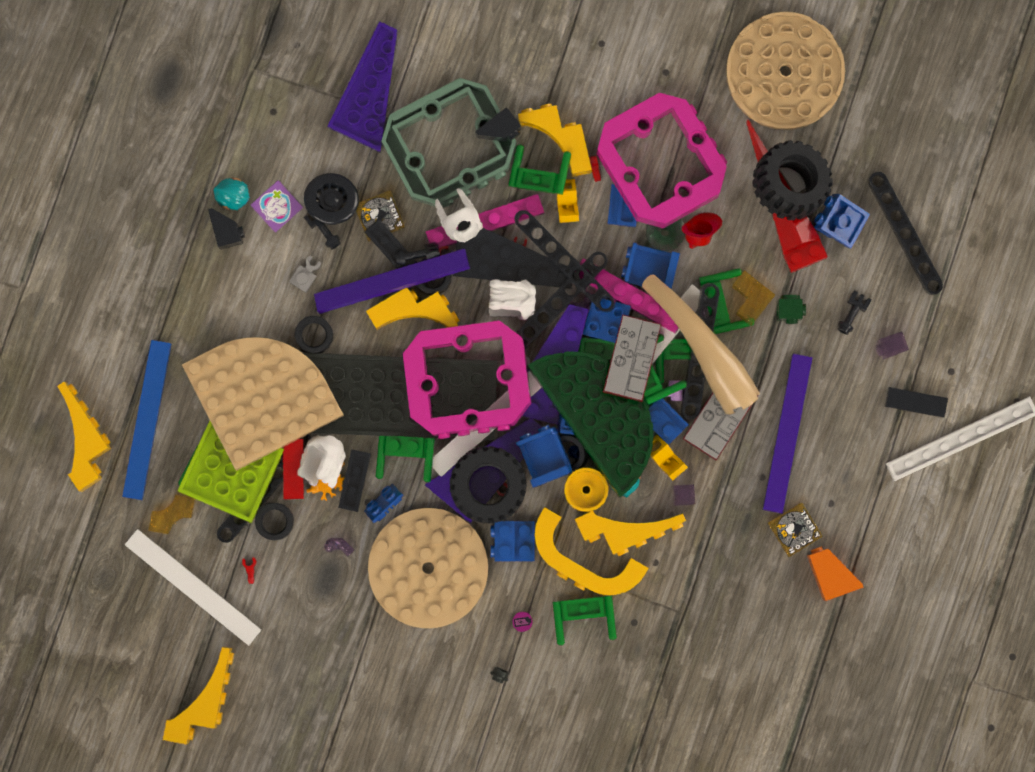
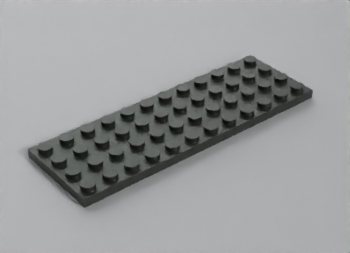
(376, 396)

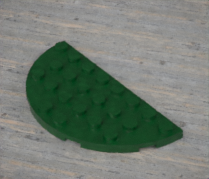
(609, 427)

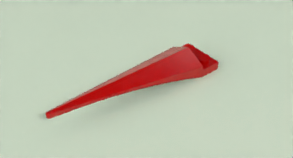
(797, 237)

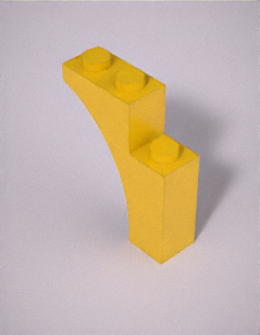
(567, 138)
(404, 305)

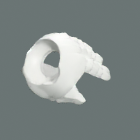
(467, 214)
(512, 299)
(322, 460)

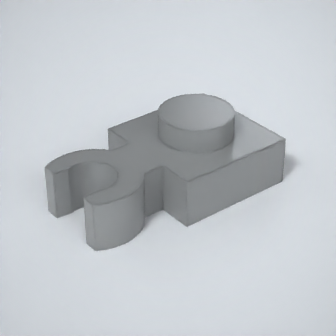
(304, 277)

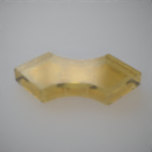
(163, 520)

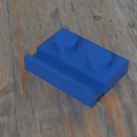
(618, 210)
(666, 421)

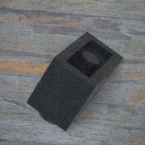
(500, 127)
(226, 230)

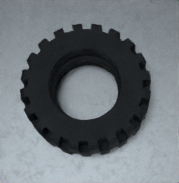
(806, 163)
(488, 457)

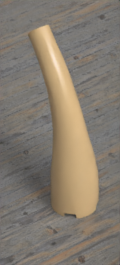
(721, 368)

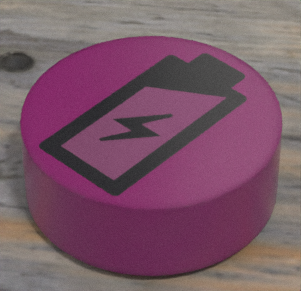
(522, 621)

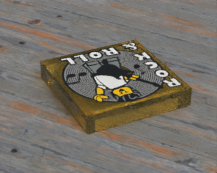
(382, 208)
(795, 529)

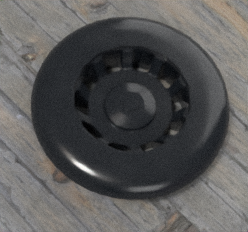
(329, 208)

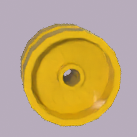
(582, 478)

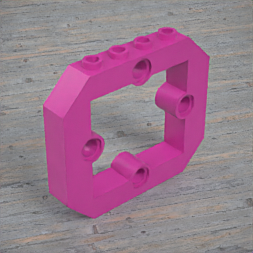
(649, 112)
(417, 375)

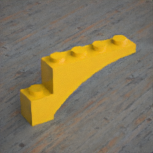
(88, 440)
(624, 535)
(206, 708)

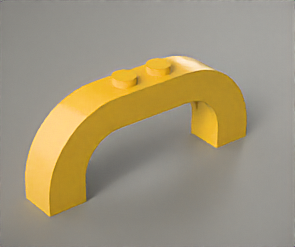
(567, 568)

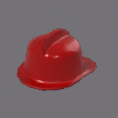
(701, 228)

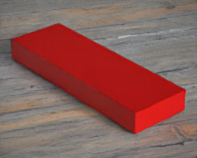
(292, 483)

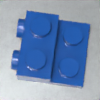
(841, 220)
(513, 541)

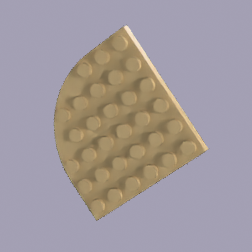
(260, 396)

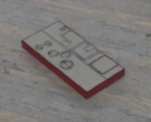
(632, 358)
(714, 428)

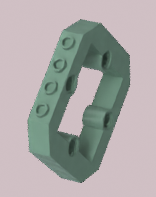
(416, 111)

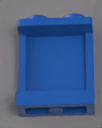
(649, 261)
(544, 456)

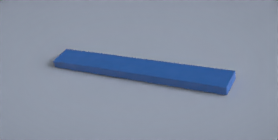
(147, 420)

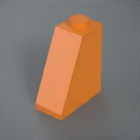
(831, 574)

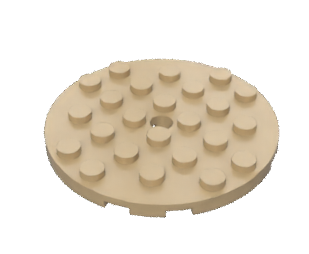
(792, 42)
(457, 575)

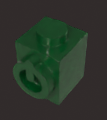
(790, 309)

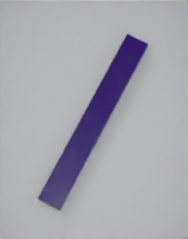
(391, 281)
(787, 433)

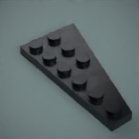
(502, 259)

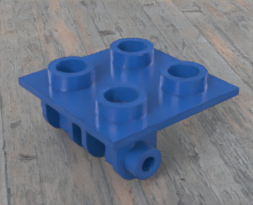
(602, 324)
(389, 496)

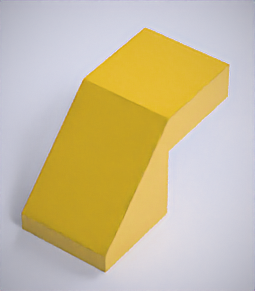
(567, 203)
(666, 459)

